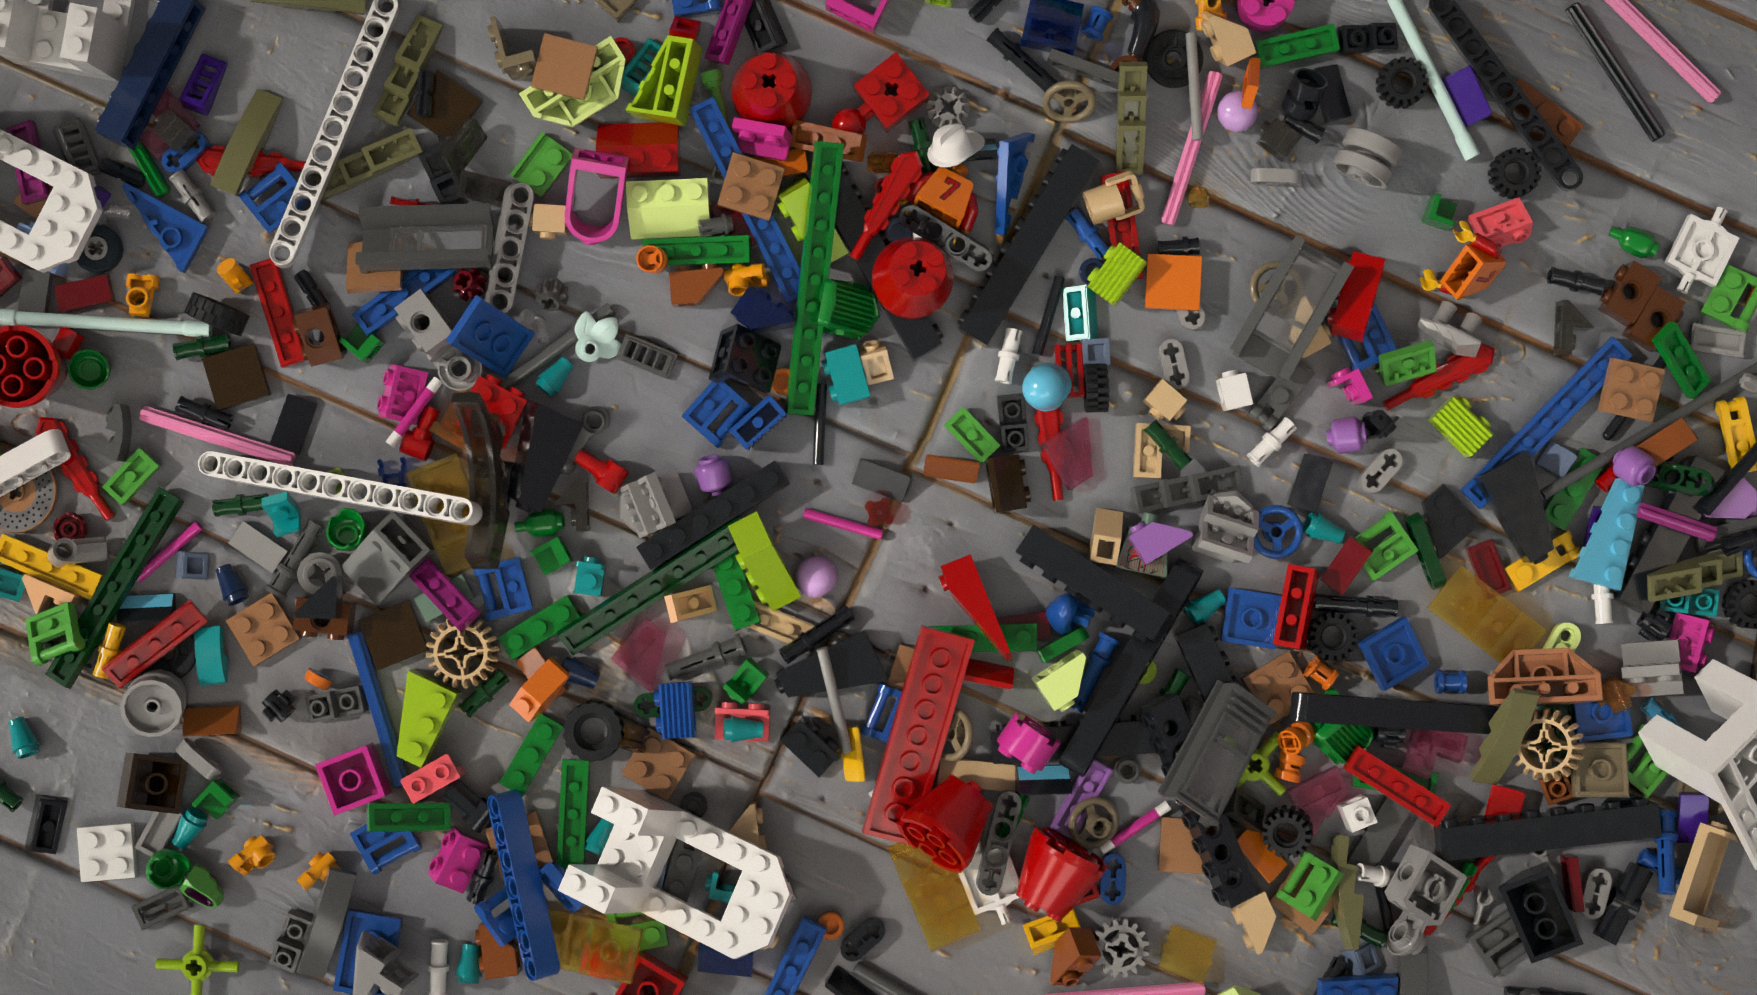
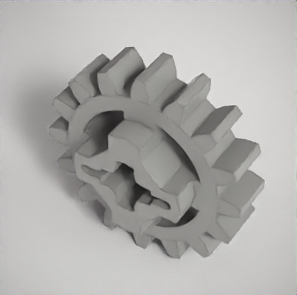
(1131, 950)

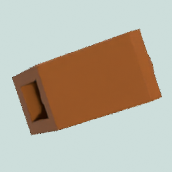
(693, 286)
(1073, 956)
(497, 960)

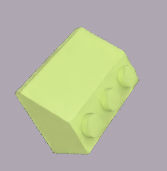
(667, 207)
(1061, 680)

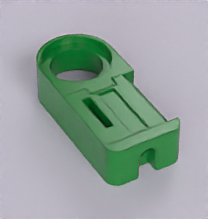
(1062, 644)

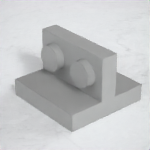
(1653, 667)

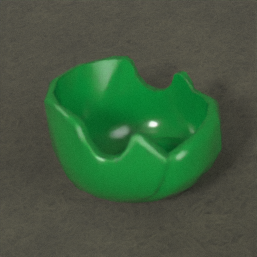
(89, 369)
(346, 530)
(167, 868)

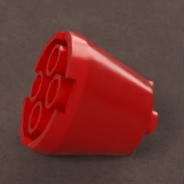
(776, 105)
(909, 294)
(28, 367)
(948, 823)
(1057, 873)

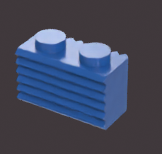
(758, 422)
(676, 710)

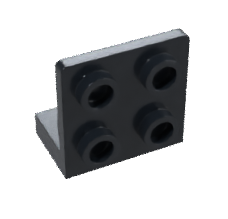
(746, 358)
(811, 746)

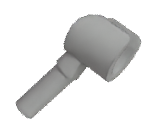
(1544, 858)
(1482, 901)

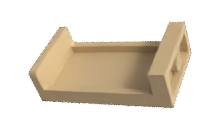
(1701, 875)

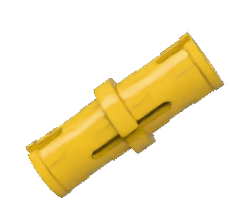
(109, 647)

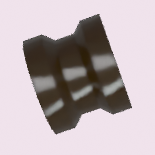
(634, 738)

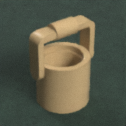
(1106, 202)

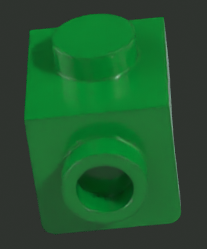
(746, 681)

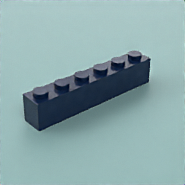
(149, 71)

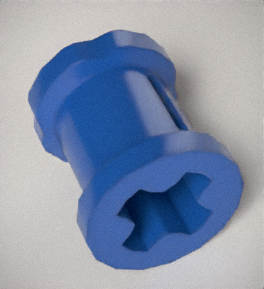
(1097, 23)
(1450, 681)

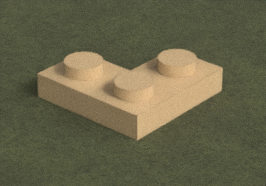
(1147, 454)

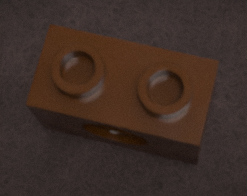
(1642, 283)
(1662, 304)
(323, 319)
(335, 629)

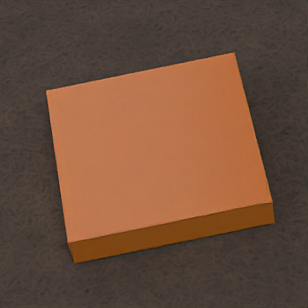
(1173, 282)

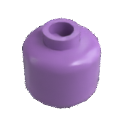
(1347, 435)
(1634, 466)
(713, 474)

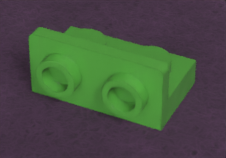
(1407, 363)

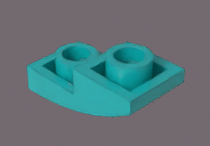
(1697, 604)
(210, 657)

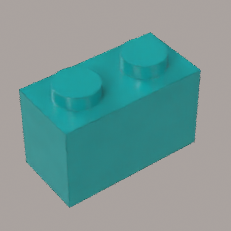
(847, 375)

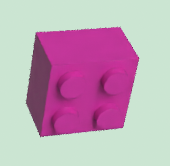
(353, 779)

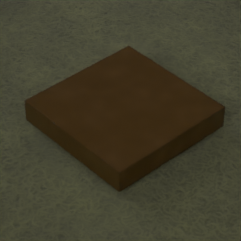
(449, 107)
(236, 376)
(393, 635)

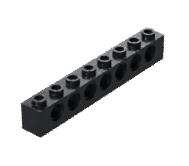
(1230, 858)

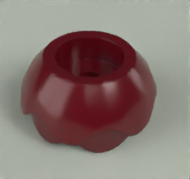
(68, 520)

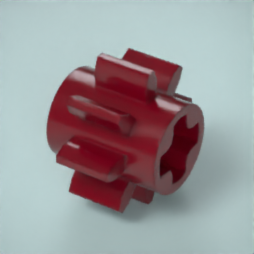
(469, 284)

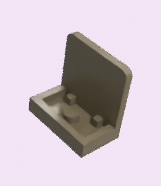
(517, 65)

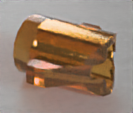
(880, 162)
(1616, 694)

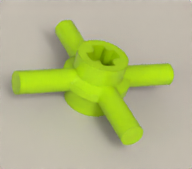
(1263, 767)
(202, 957)

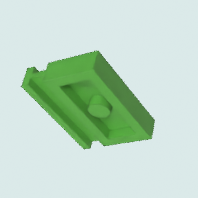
(542, 165)

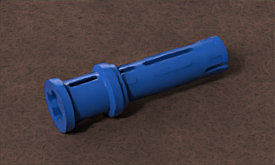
(1099, 660)
(1666, 853)

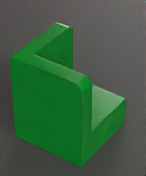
(1439, 213)
(361, 345)
(552, 555)
(216, 798)

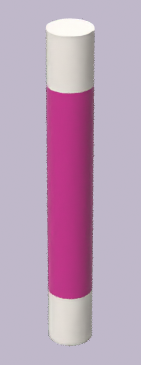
(414, 412)
(1135, 827)

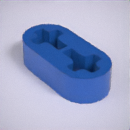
(187, 159)
(1119, 879)

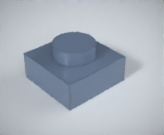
(1096, 351)

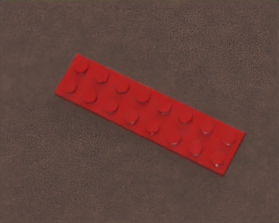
(918, 729)

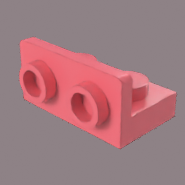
(1503, 223)
(754, 712)
(431, 778)

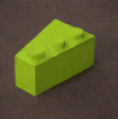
(669, 84)
(794, 205)
(763, 562)
(424, 716)

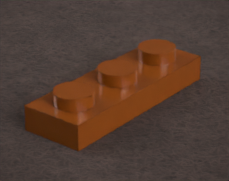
(1559, 121)
(806, 133)

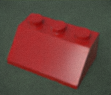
(650, 147)

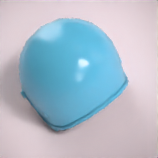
(1046, 386)

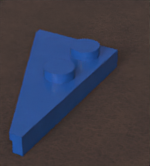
(1010, 176)
(177, 232)

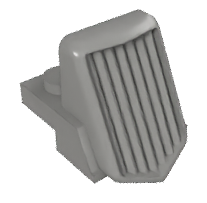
(653, 503)
(1227, 528)
(378, 968)

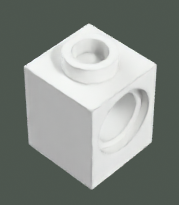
(1234, 390)
(1356, 813)

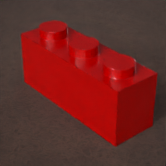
(1357, 297)
(1296, 607)

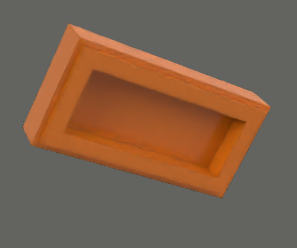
(1250, 82)

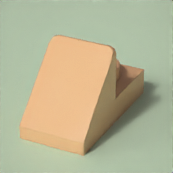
(43, 592)
(690, 603)

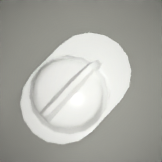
(953, 145)

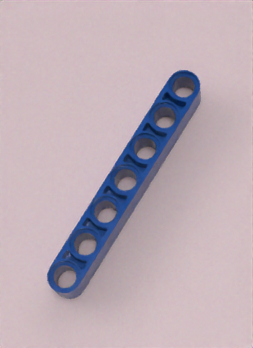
(523, 885)

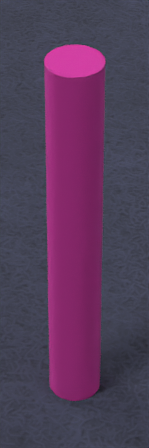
(843, 523)
(170, 550)

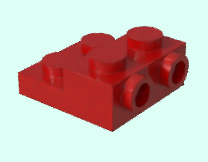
(507, 403)

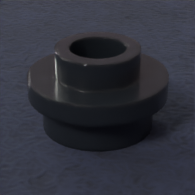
(699, 798)

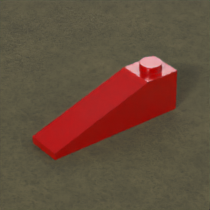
(969, 593)

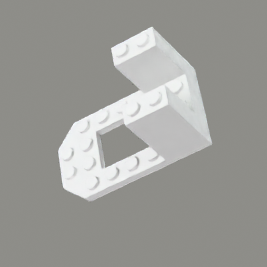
(74, 42)
(64, 219)
(1724, 763)
(637, 854)

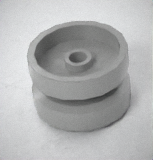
(1367, 158)
(149, 718)

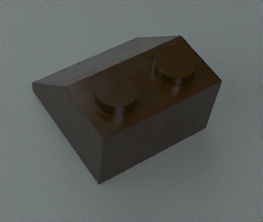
(1007, 483)
(152, 783)

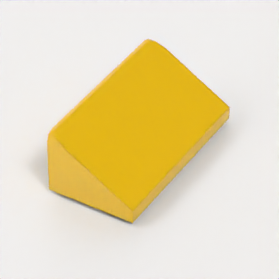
(853, 761)
(1046, 931)

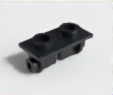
(1379, 424)

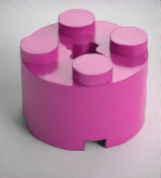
(1263, 18)
(1027, 742)

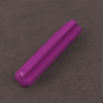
(1676, 521)

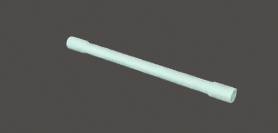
(1462, 136)
(187, 328)

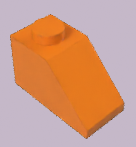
(540, 690)

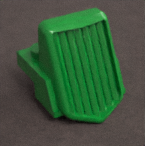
(847, 309)
(1340, 740)

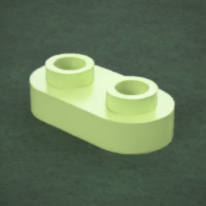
(1555, 641)

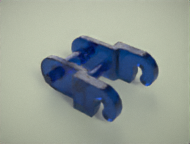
(381, 473)

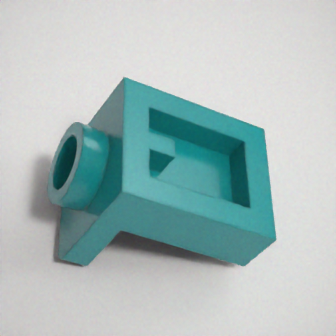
(283, 512)
(590, 576)
(11, 584)
(717, 892)

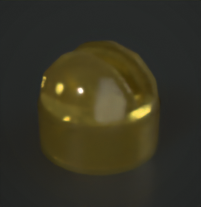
(1199, 197)

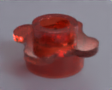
(874, 518)

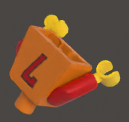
(947, 196)
(1471, 270)

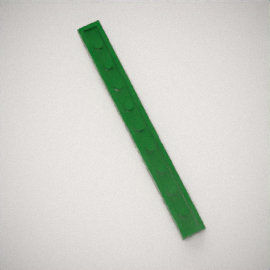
(813, 275)

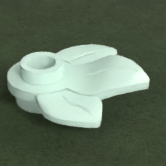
(599, 334)

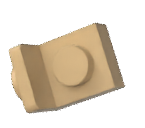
(875, 362)

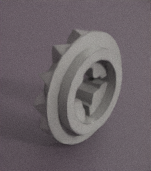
(948, 95)
(306, 570)

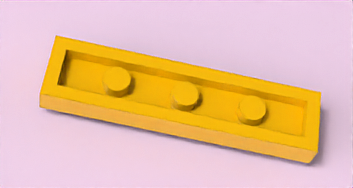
(35, 562)

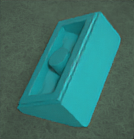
(1080, 313)

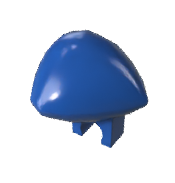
(1066, 611)

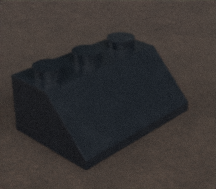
(1540, 913)

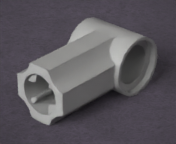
(79, 551)

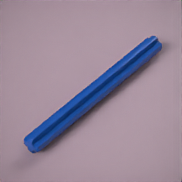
(377, 707)

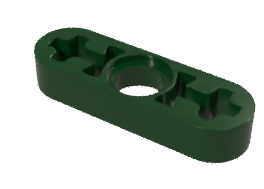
(1690, 488)
(1426, 554)
(653, 712)

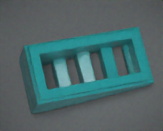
(629, 71)

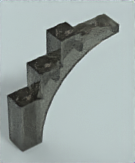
(483, 442)

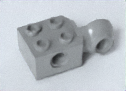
(412, 316)
(1425, 892)

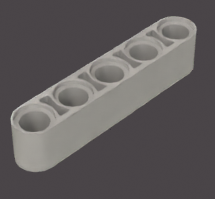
(517, 238)

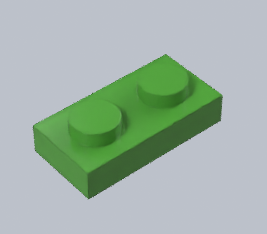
(971, 435)
(131, 476)

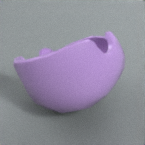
(1232, 114)
(816, 576)

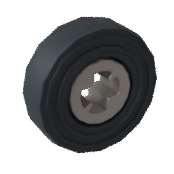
(111, 253)

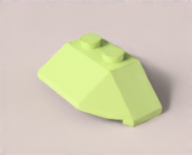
(602, 90)

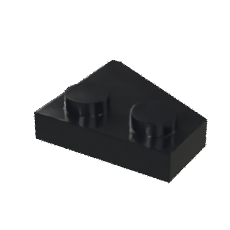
(1447, 520)

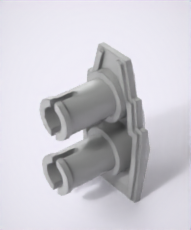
(1457, 340)

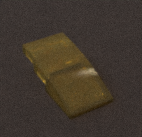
(448, 538)
(1484, 616)
(935, 897)
(596, 946)

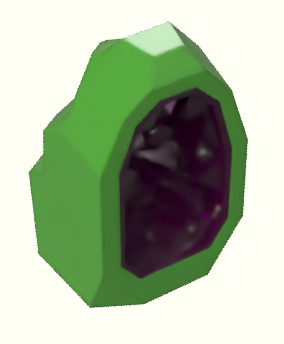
(202, 887)

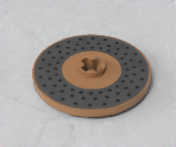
(33, 506)

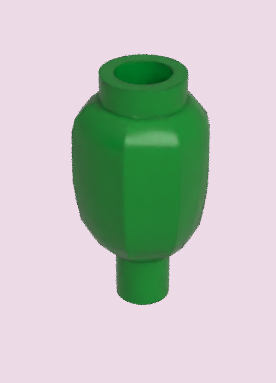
(1635, 241)
(541, 524)

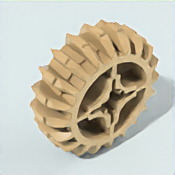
(463, 664)
(1547, 756)

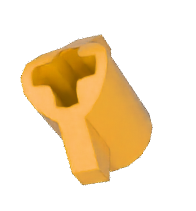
(234, 275)

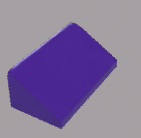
(1467, 96)

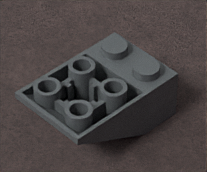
(387, 557)

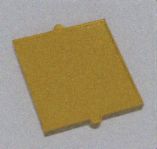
(1186, 955)

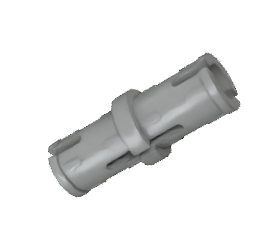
(182, 181)

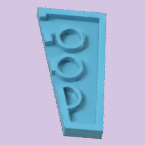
(1609, 545)

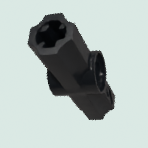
(1623, 903)

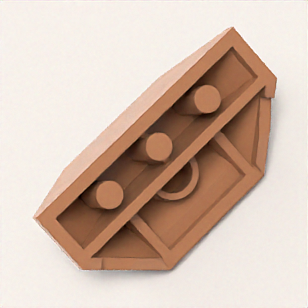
(1553, 672)

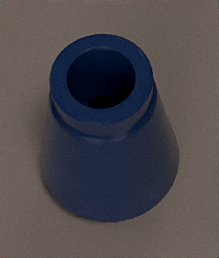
(231, 585)
(580, 672)

